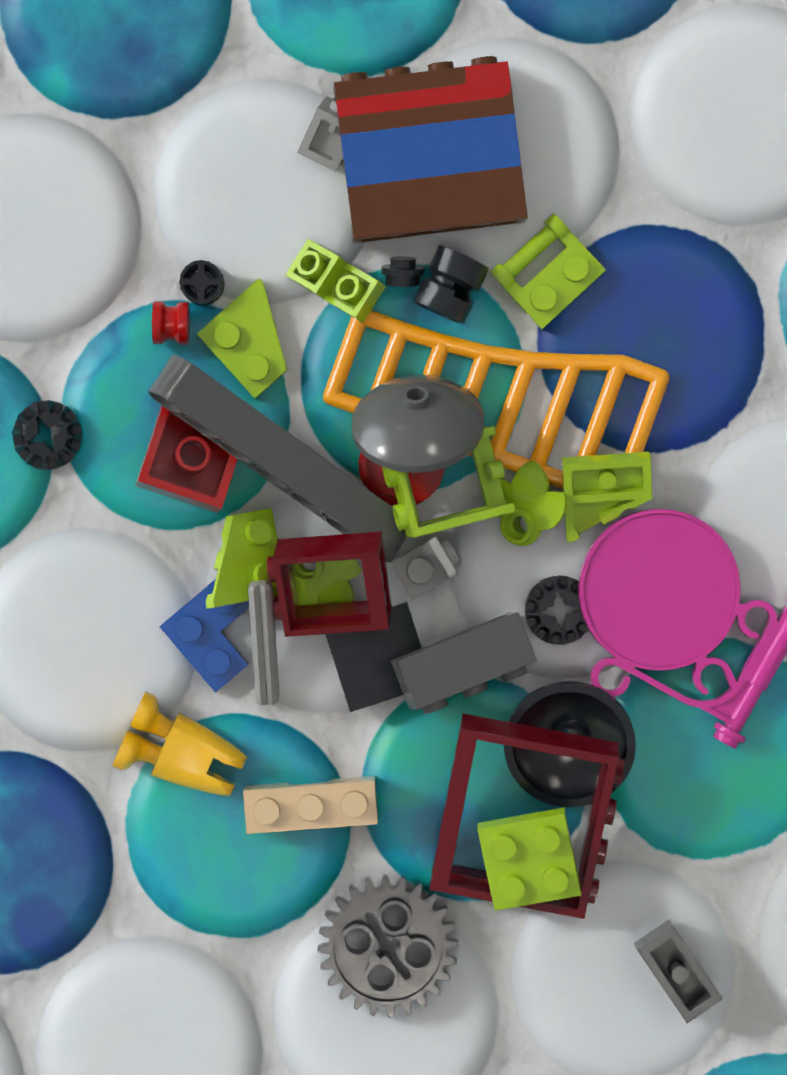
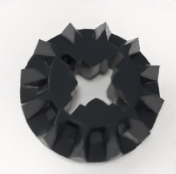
(66, 442)
(546, 626)

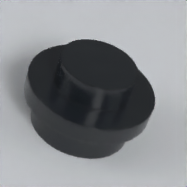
(402, 272)

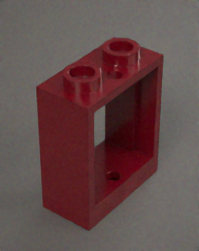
(331, 617)

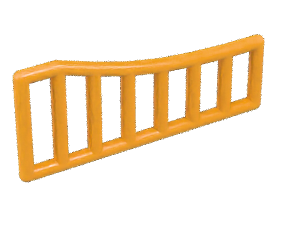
(526, 362)

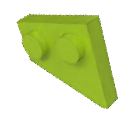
(247, 340)
(603, 488)
(243, 556)

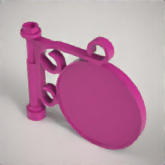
(663, 597)

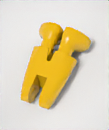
(185, 753)

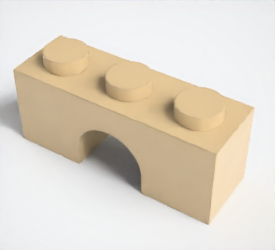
(310, 806)

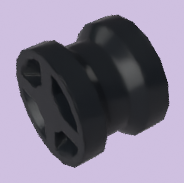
(202, 275)

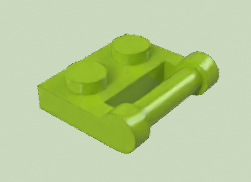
(555, 284)

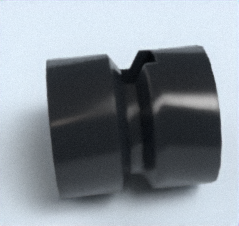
(451, 284)

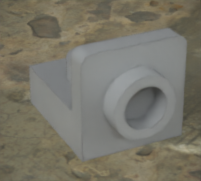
(323, 137)

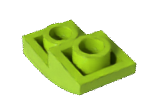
(335, 280)

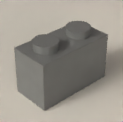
(678, 971)

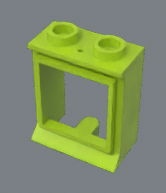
(489, 474)

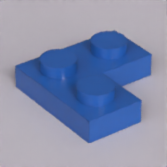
(201, 640)

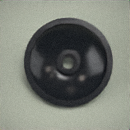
(565, 706)

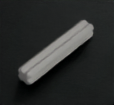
(263, 642)

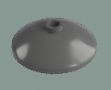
(417, 423)

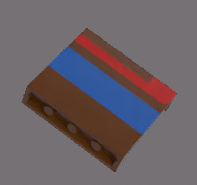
(430, 150)

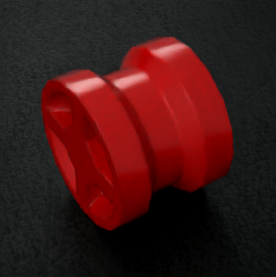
(170, 323)

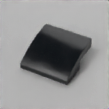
(365, 659)

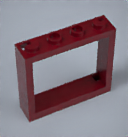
(474, 882)

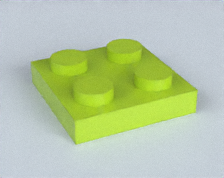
(529, 859)

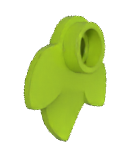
(533, 502)
(326, 582)

